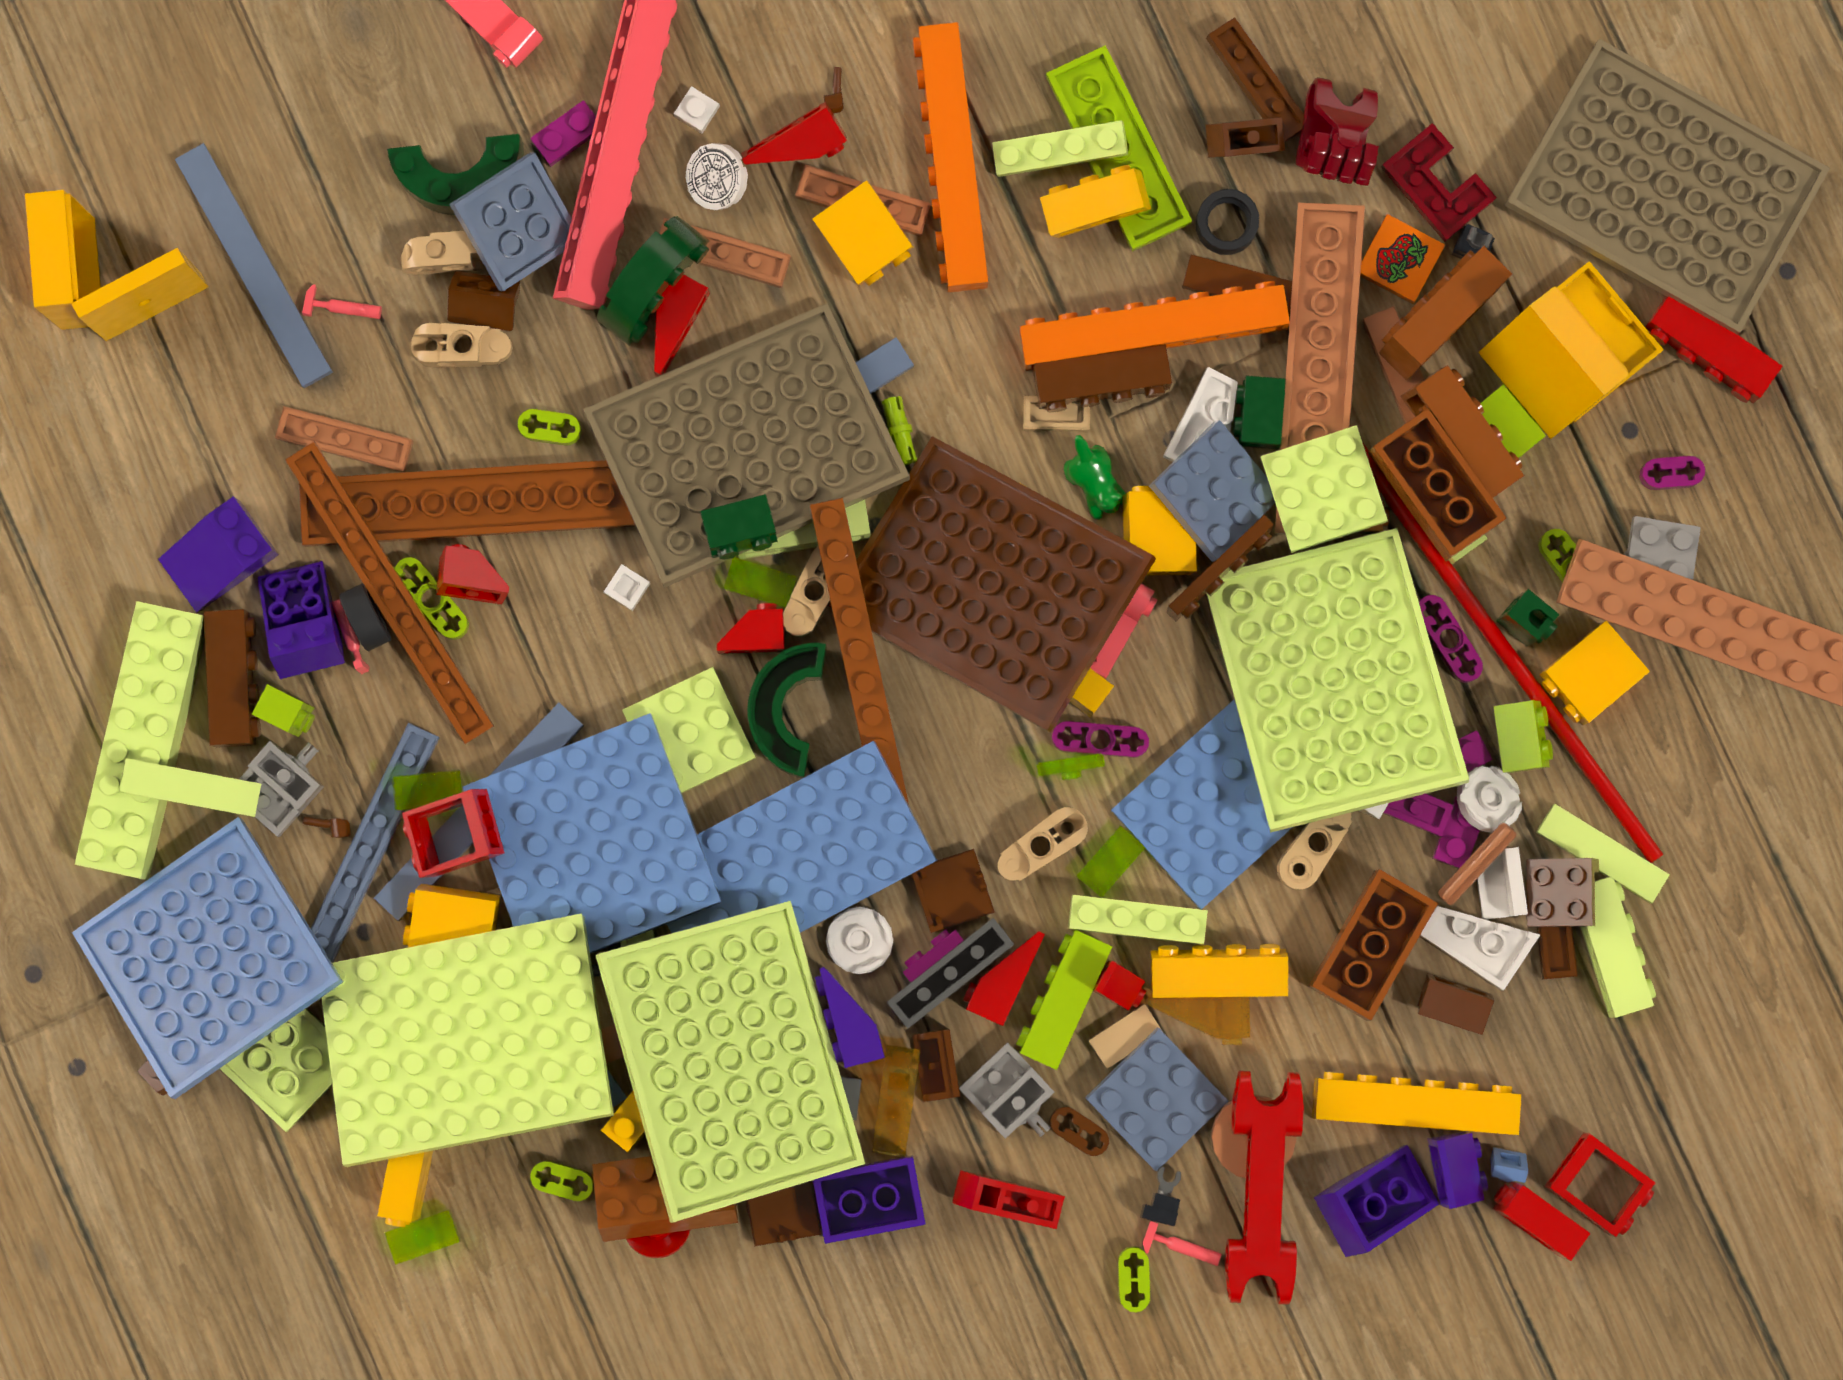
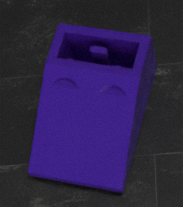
(300, 620)
(854, 1028)

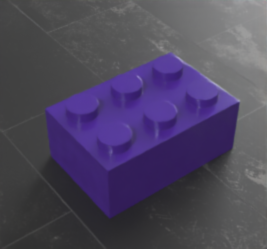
(869, 1200)

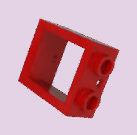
(481, 825)
(1572, 1165)
(1540, 1220)

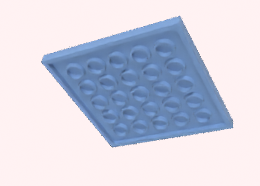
(599, 837)
(207, 958)

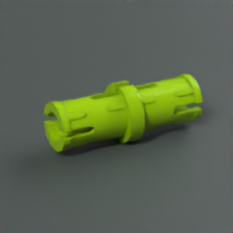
(899, 428)

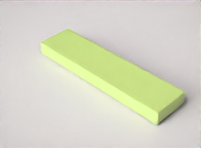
(190, 787)
(1614, 859)

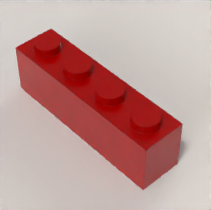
(1715, 349)

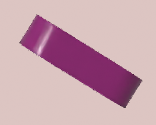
(1672, 464)

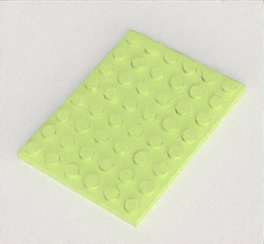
(1335, 681)
(466, 1041)
(730, 1060)

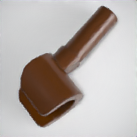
(835, 100)
(339, 827)

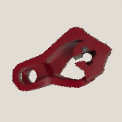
(1336, 135)

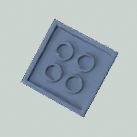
(514, 221)
(1214, 490)
(1156, 1099)

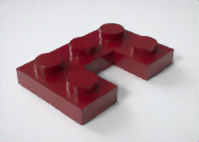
(1412, 175)

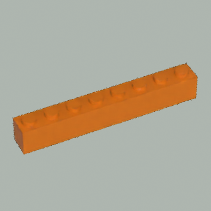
(952, 157)
(1169, 322)

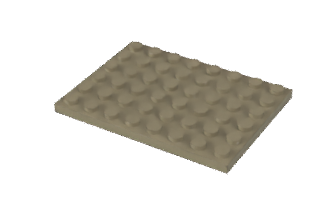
(1667, 187)
(745, 422)

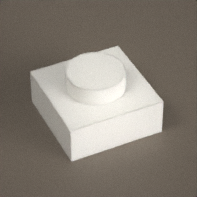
(696, 110)
(627, 587)

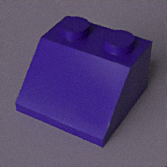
(1457, 1169)

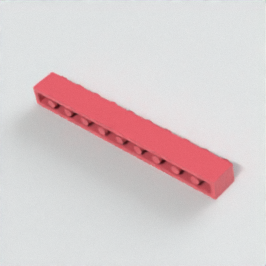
(614, 152)

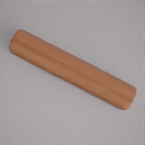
(1477, 863)

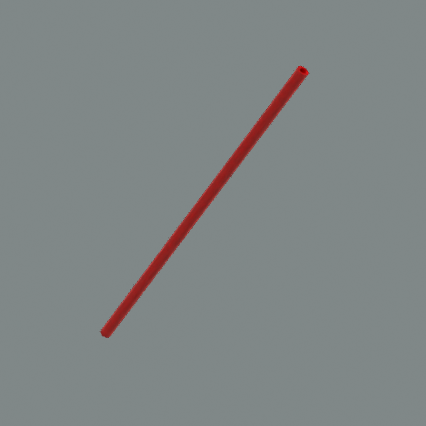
(1518, 670)

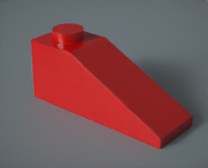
(802, 139)
(675, 318)
(999, 987)
(1007, 1199)

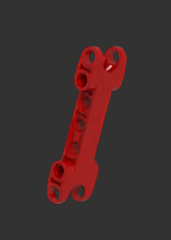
(1266, 1128)

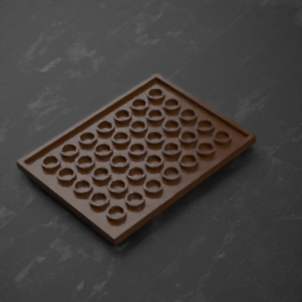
(996, 583)

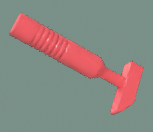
(339, 306)
(350, 637)
(1180, 1245)

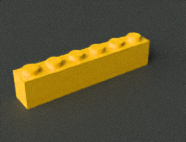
(1416, 1105)

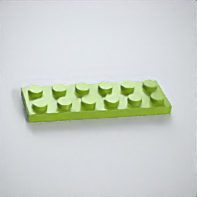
(1095, 94)

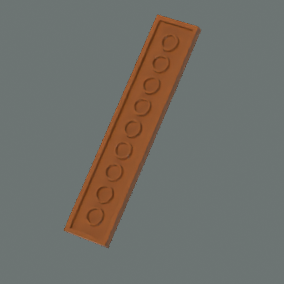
(478, 502)

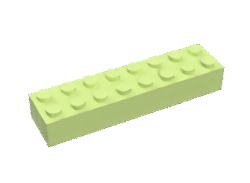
(145, 727)

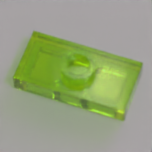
(760, 582)
(1070, 767)
(424, 788)
(1110, 862)
(422, 1237)

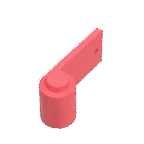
(500, 28)
(1140, 604)

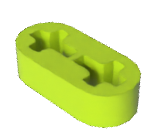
(550, 419)
(561, 1189)
(1125, 1279)

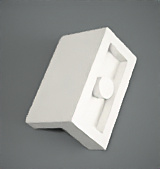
(1502, 887)

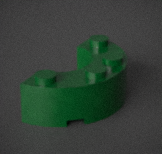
(439, 189)
(646, 277)
(767, 700)

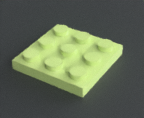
(1324, 489)
(696, 729)
(285, 1069)

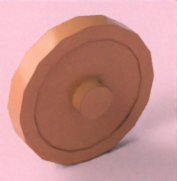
(1233, 1148)

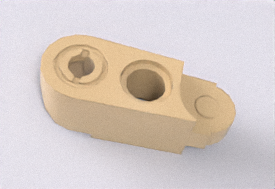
(440, 254)
(487, 348)
(801, 613)
(1332, 831)
(1019, 860)

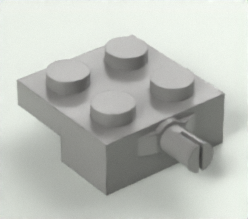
(1664, 545)
(284, 783)
(1008, 1092)

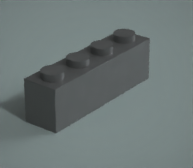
(950, 973)

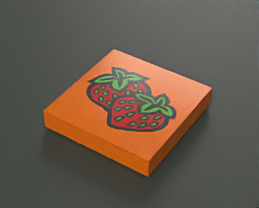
(1400, 258)

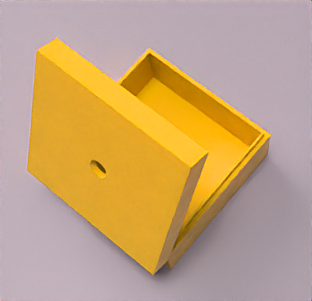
(69, 277)
(1570, 350)

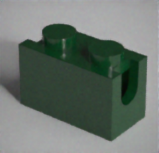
(1261, 412)
(739, 527)
(1529, 618)

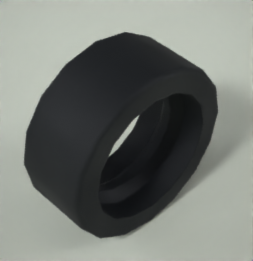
(1247, 206)
(365, 617)

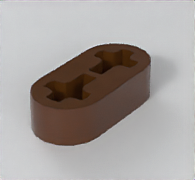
(1083, 1124)

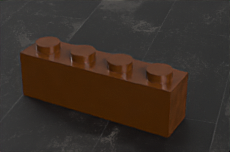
(1102, 377)
(230, 678)

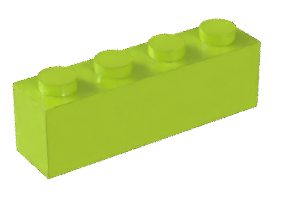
(1065, 998)

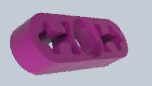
(1444, 652)
(1090, 749)

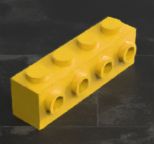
(1219, 971)

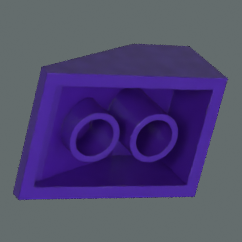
(217, 554)
(1376, 1202)

